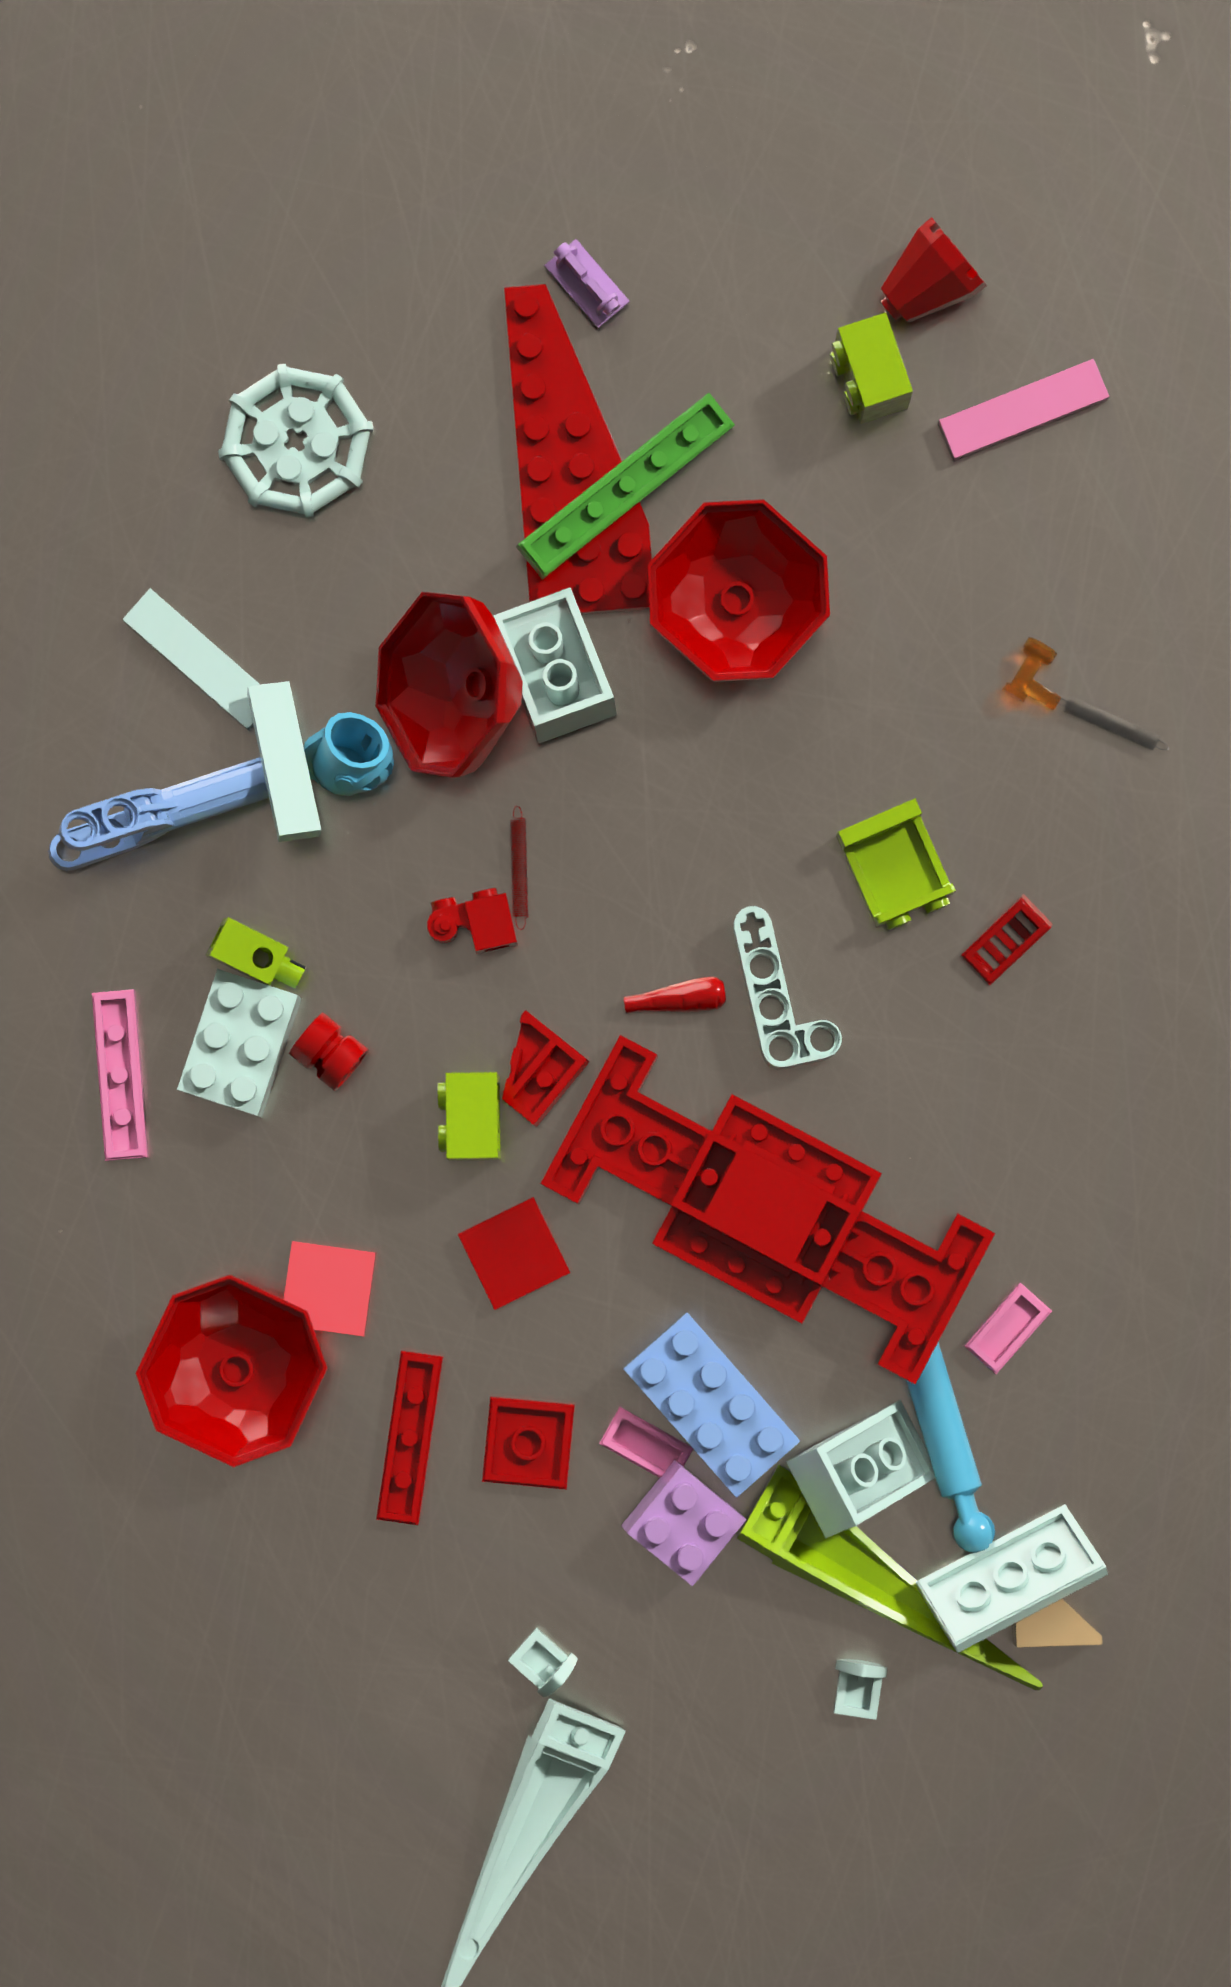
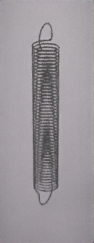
(1109, 727)

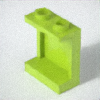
(896, 865)

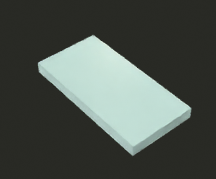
(1011, 1578)

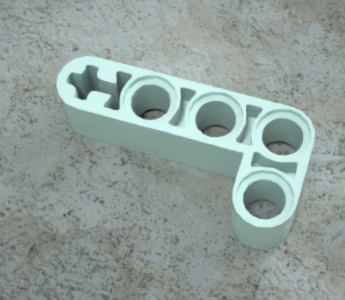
(776, 987)

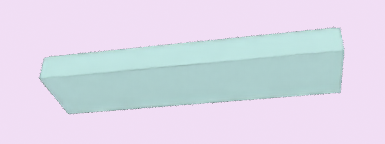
(193, 655)
(283, 761)

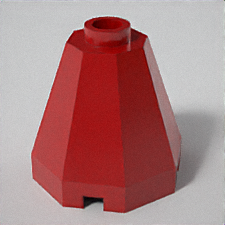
(929, 276)

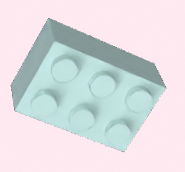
(239, 1043)

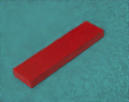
(409, 1438)

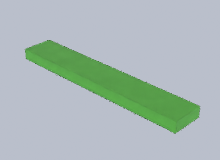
(625, 486)

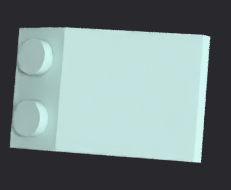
(557, 664)
(862, 1469)

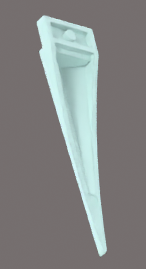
(549, 1785)

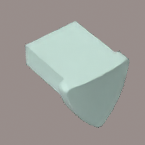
(543, 1662)
(858, 1688)

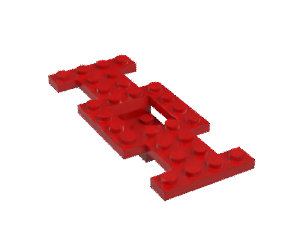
(774, 1195)

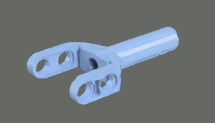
(155, 812)

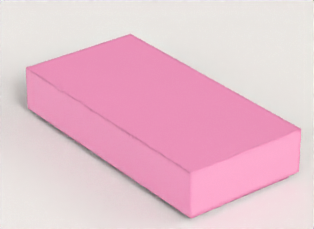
(1007, 1328)
(644, 1443)

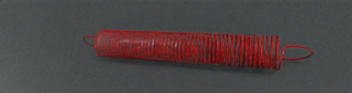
(516, 866)

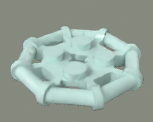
(298, 416)

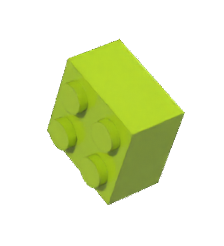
(872, 369)
(471, 1116)

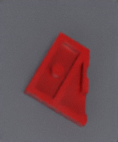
(540, 1070)

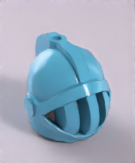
(349, 755)

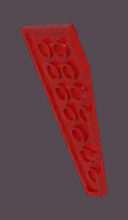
(562, 454)

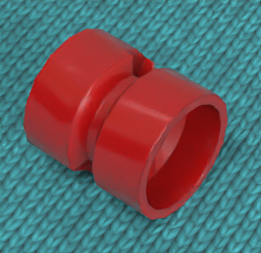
(328, 1051)

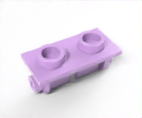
(586, 282)

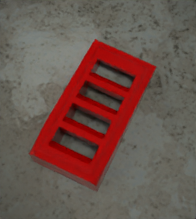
(1036, 917)

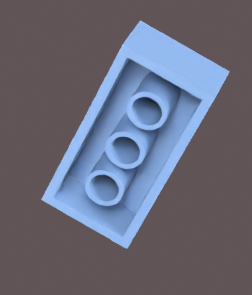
(711, 1404)

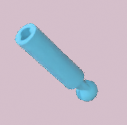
(950, 1452)

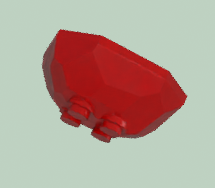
(738, 590)
(446, 684)
(231, 1370)

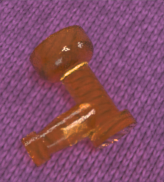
(1023, 682)

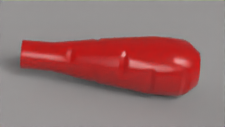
(687, 996)

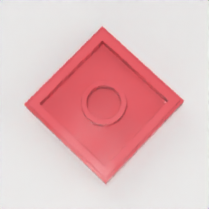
(331, 1286)

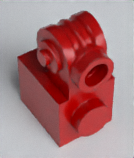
(485, 917)

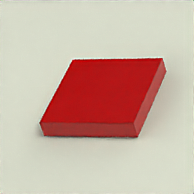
(514, 1253)
(528, 1443)

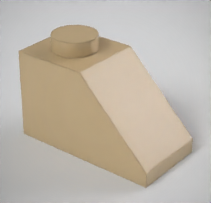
(1054, 1626)

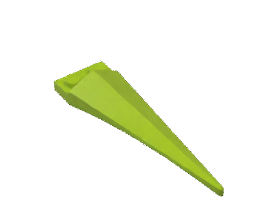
(853, 1569)

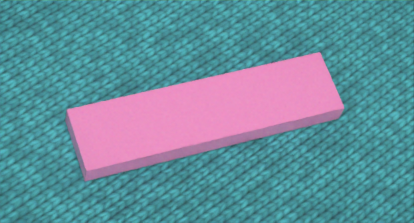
(1023, 409)
(120, 1075)

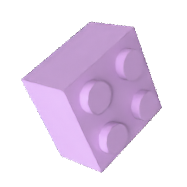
(683, 1522)

